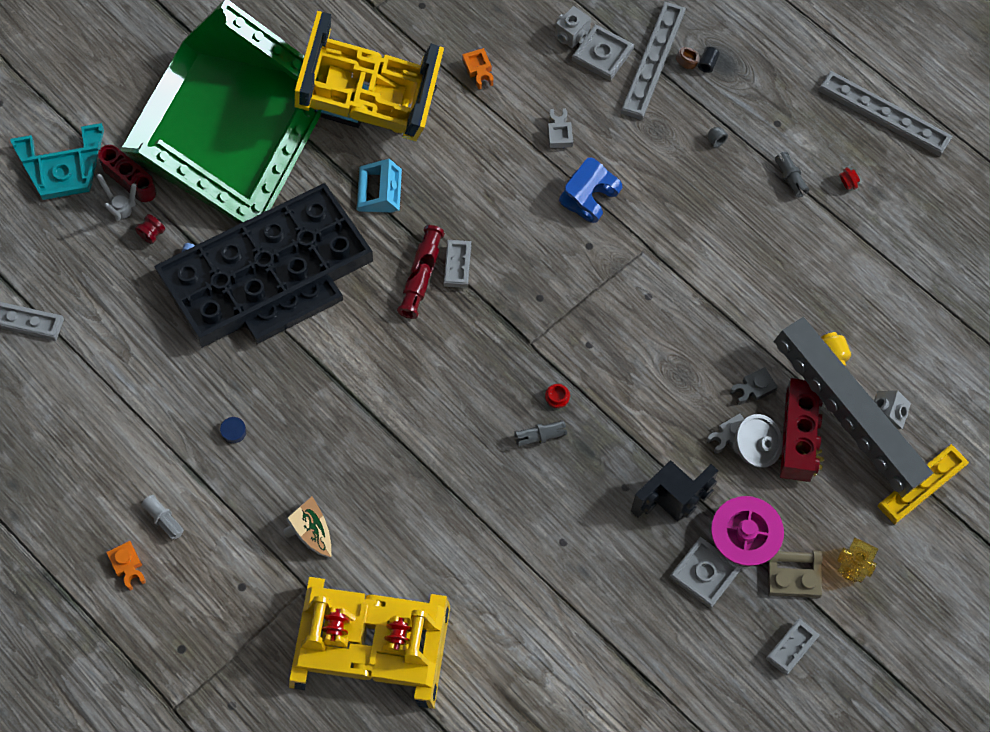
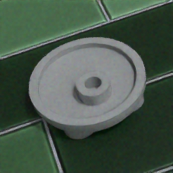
(758, 441)

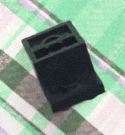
(674, 491)

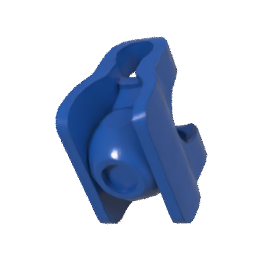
(589, 179)

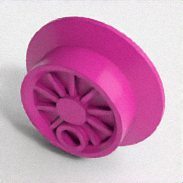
(747, 531)

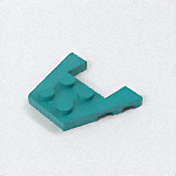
(63, 171)

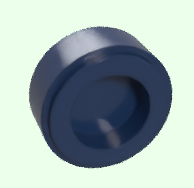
(233, 430)

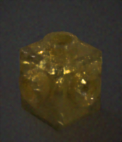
(857, 560)

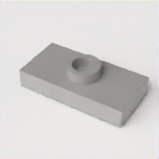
(457, 263)
(792, 647)

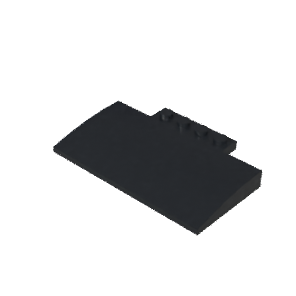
(267, 269)

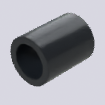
(708, 59)

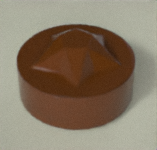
(687, 58)

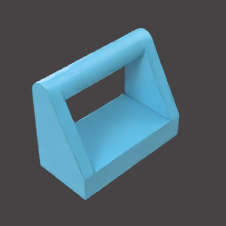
(389, 190)

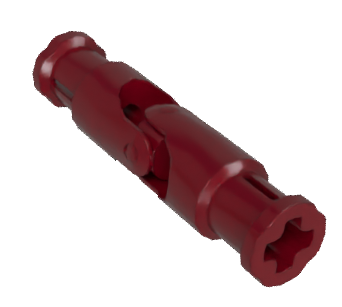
(420, 273)

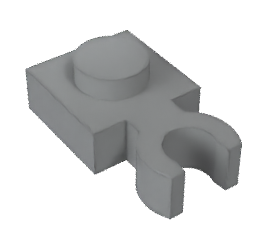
(560, 131)
(727, 433)

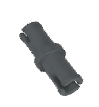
(792, 174)
(540, 433)

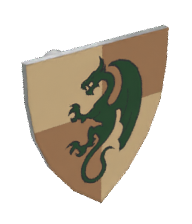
(310, 527)

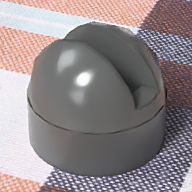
(717, 136)

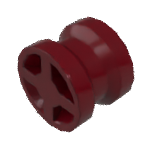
(150, 229)

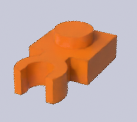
(479, 66)
(126, 562)

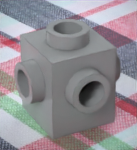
(572, 27)
(894, 406)

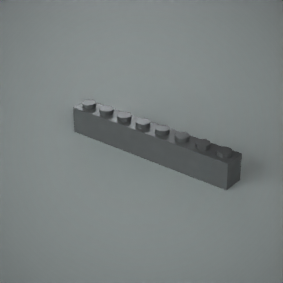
(853, 407)

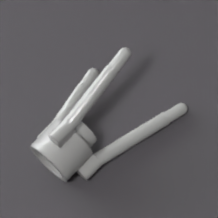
(119, 205)

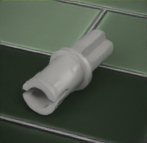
(162, 517)

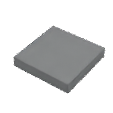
(602, 52)
(705, 572)

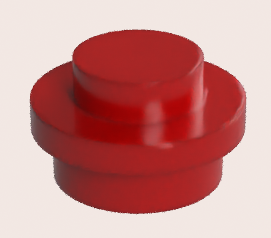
(849, 178)
(557, 396)

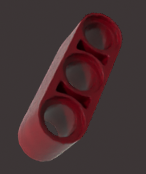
(122, 164)

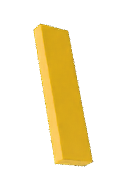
(943, 466)

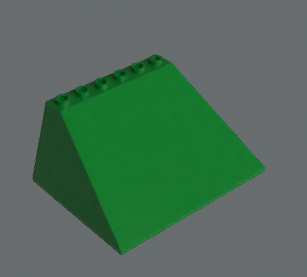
(226, 116)

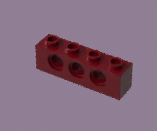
(793, 464)

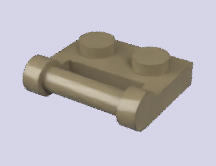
(795, 581)

